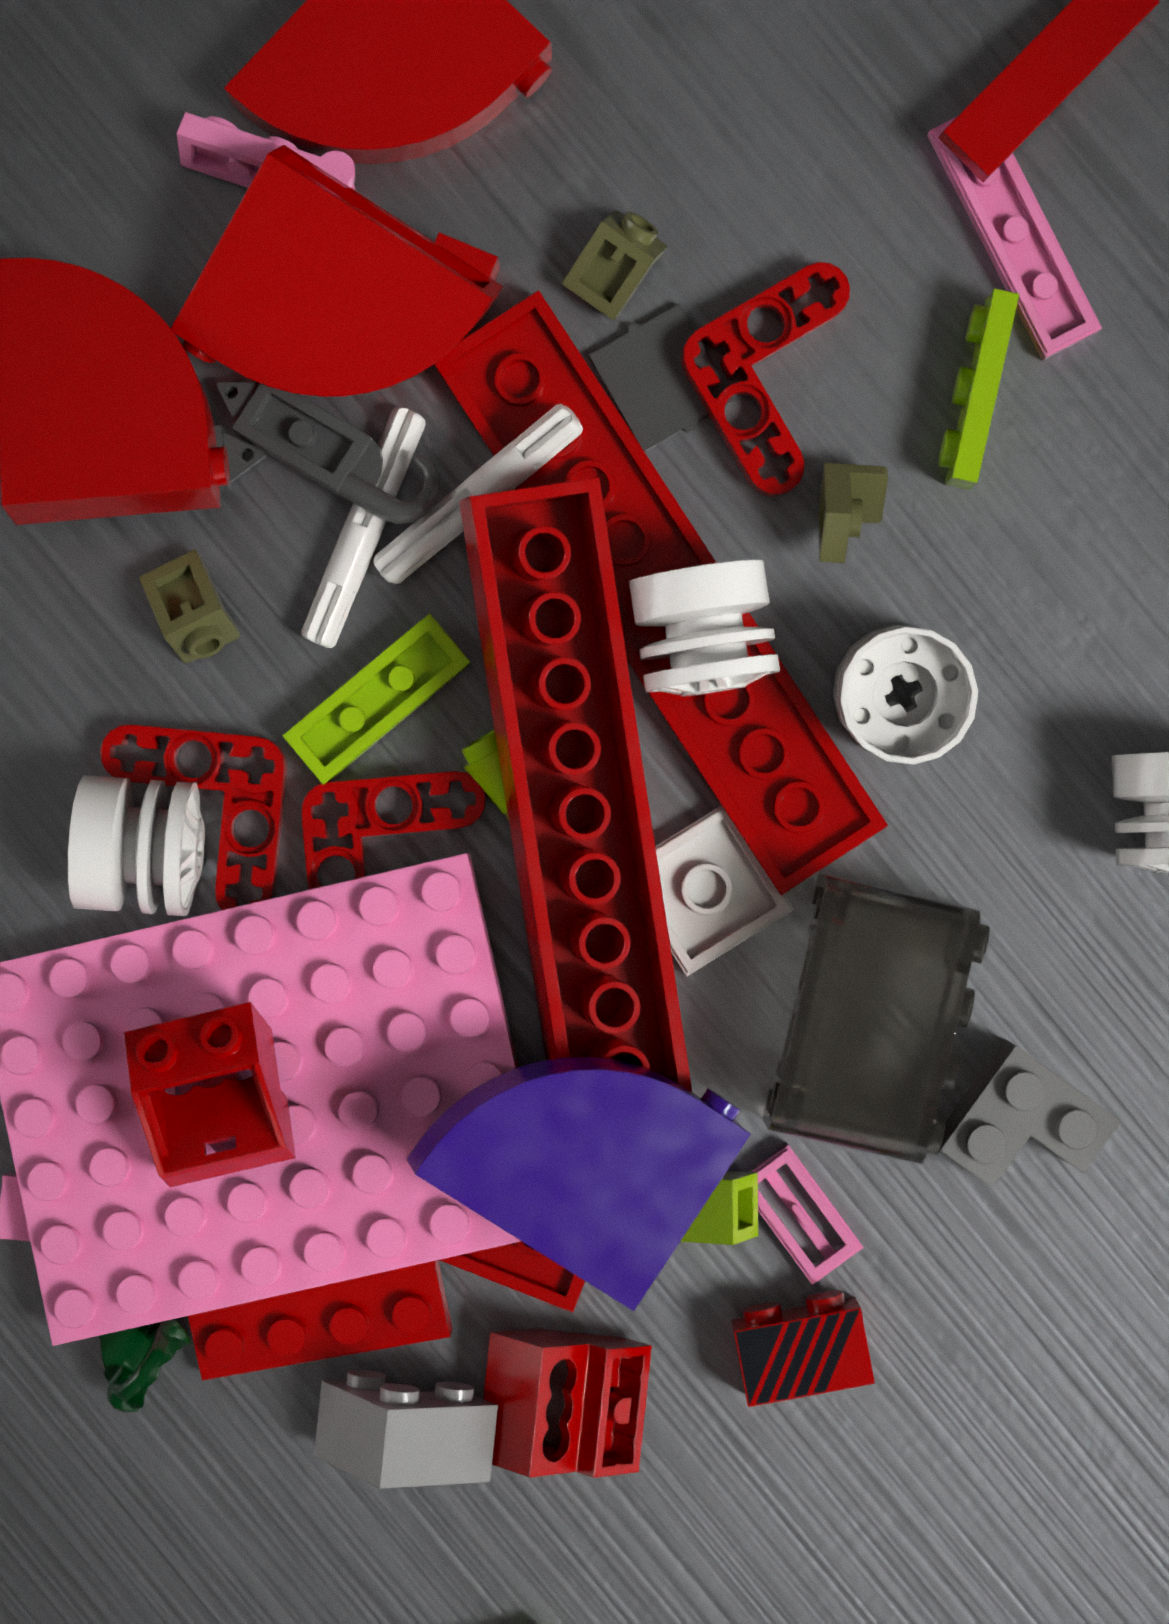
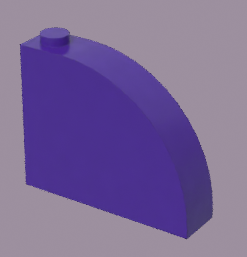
(585, 1163)

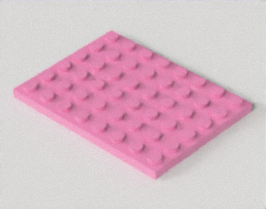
(377, 1027)

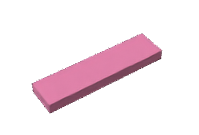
(1022, 250)

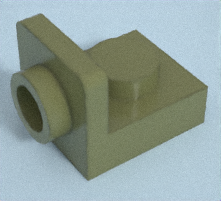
(615, 262)
(847, 499)
(189, 607)

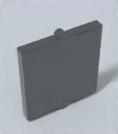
(649, 380)

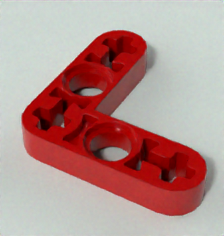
(744, 353)
(238, 794)
(365, 821)

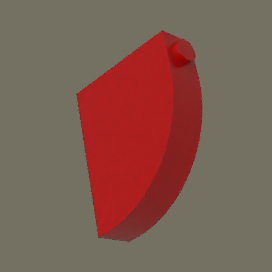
(390, 75)
(327, 289)
(97, 402)

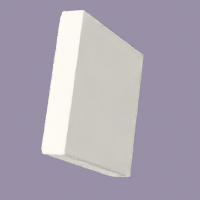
(713, 891)

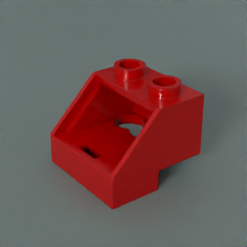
(239, 1119)
(597, 1426)

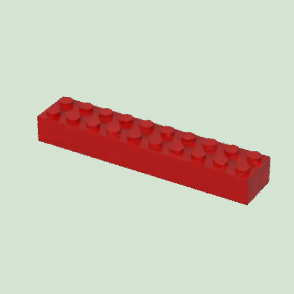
(574, 775)

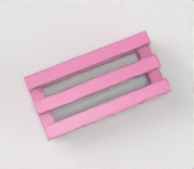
(832, 1258)

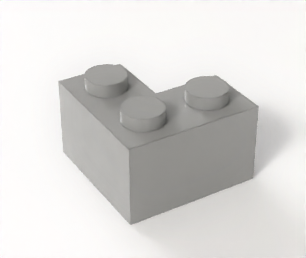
(1021, 1100)
(405, 1435)

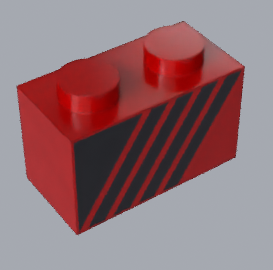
(802, 1348)

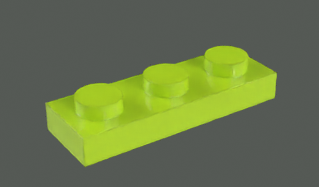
(978, 388)
(376, 699)

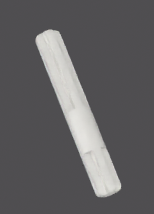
(501, 473)
(361, 534)

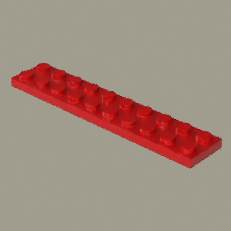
(751, 743)

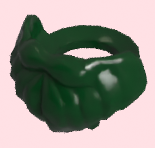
(135, 1360)

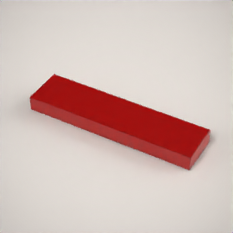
(1040, 80)

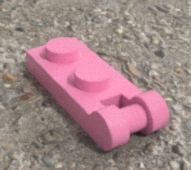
(233, 155)

